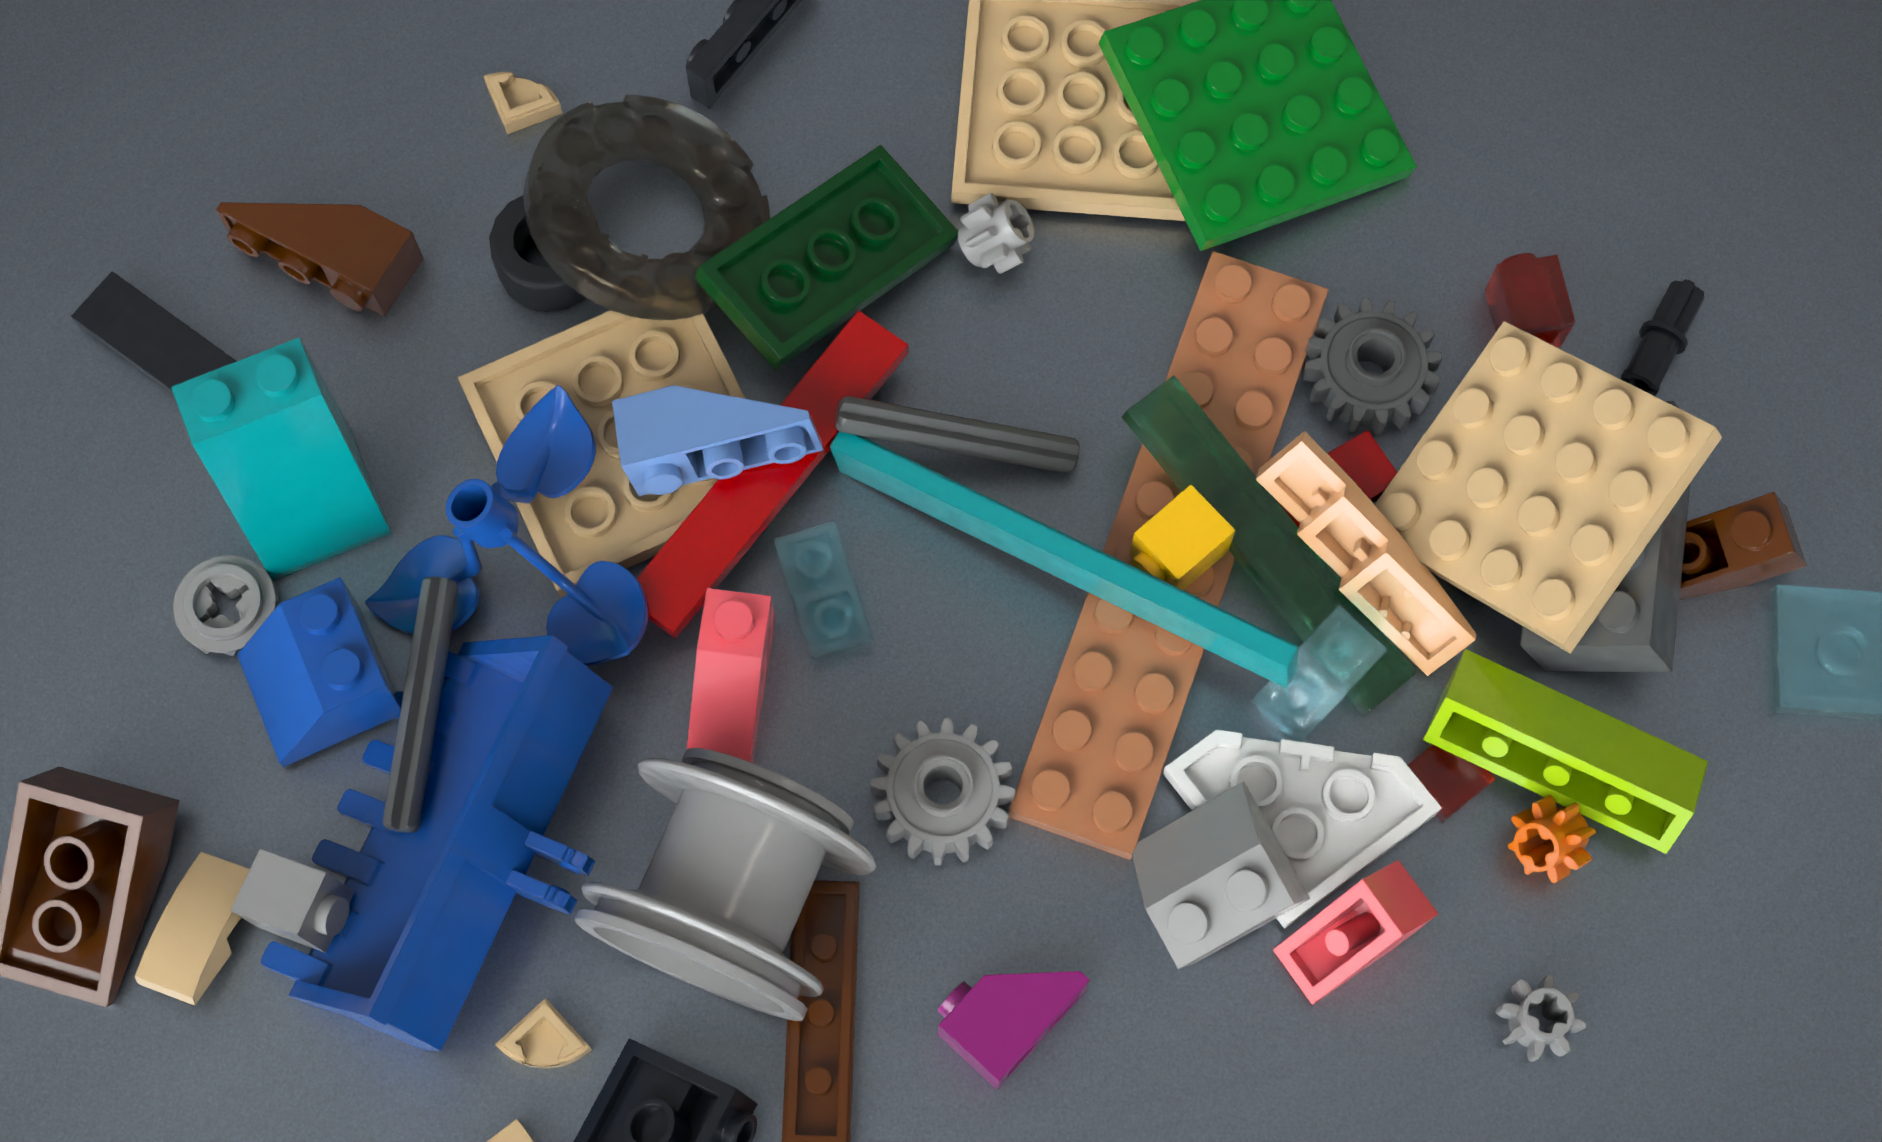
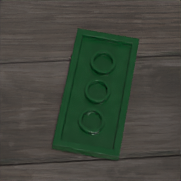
(826, 256)

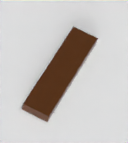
(822, 1045)

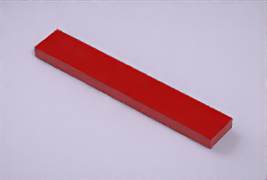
(743, 506)

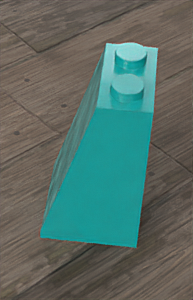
(282, 458)

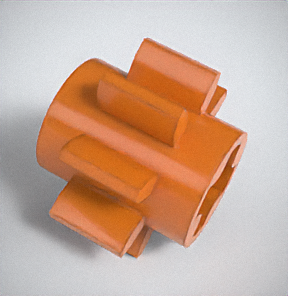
(1551, 839)

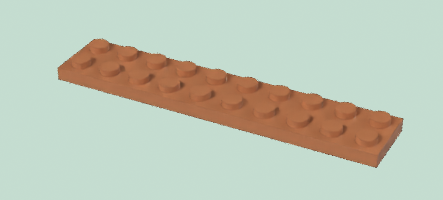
(1121, 674)

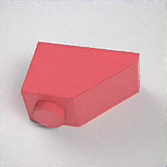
(1355, 931)

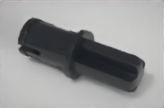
(1663, 336)

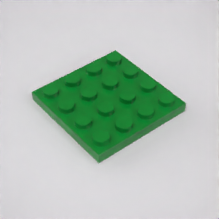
(1255, 111)

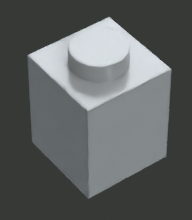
(293, 901)

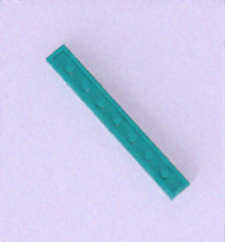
(1067, 558)

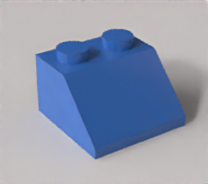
(317, 673)

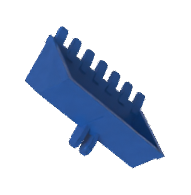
(435, 897)

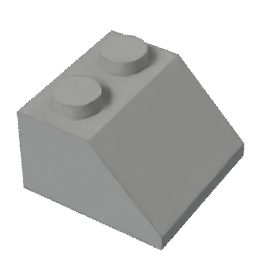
(1215, 876)

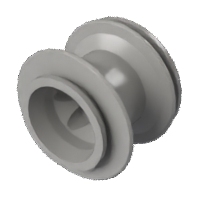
(728, 880)

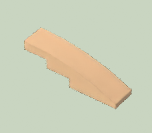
(1367, 553)

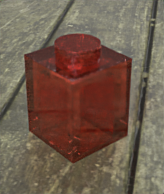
(1531, 297)

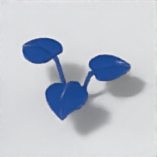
(548, 455)

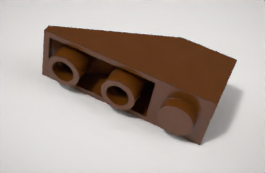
(338, 245)
(1739, 547)

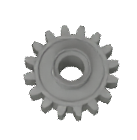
(949, 758)

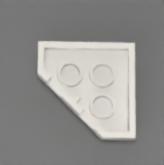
(1322, 804)

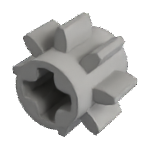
(995, 233)
(1556, 1008)

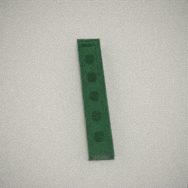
(1265, 536)

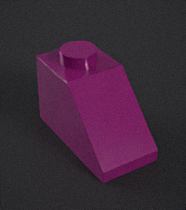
(1006, 1017)

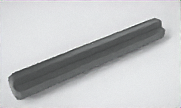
(956, 434)
(420, 705)

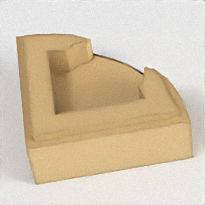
(521, 101)
(543, 1040)

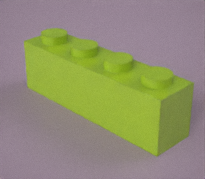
(1567, 751)

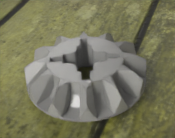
(196, 604)

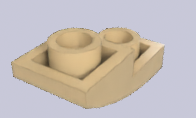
(193, 931)

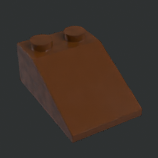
(80, 881)

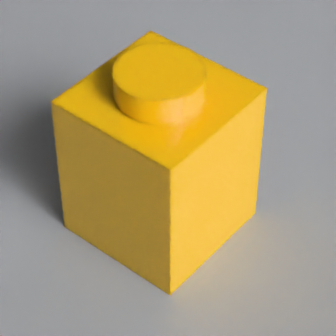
(1181, 540)

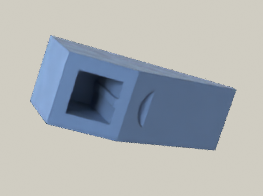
(699, 435)

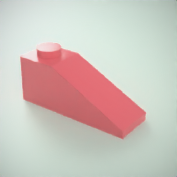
(731, 672)

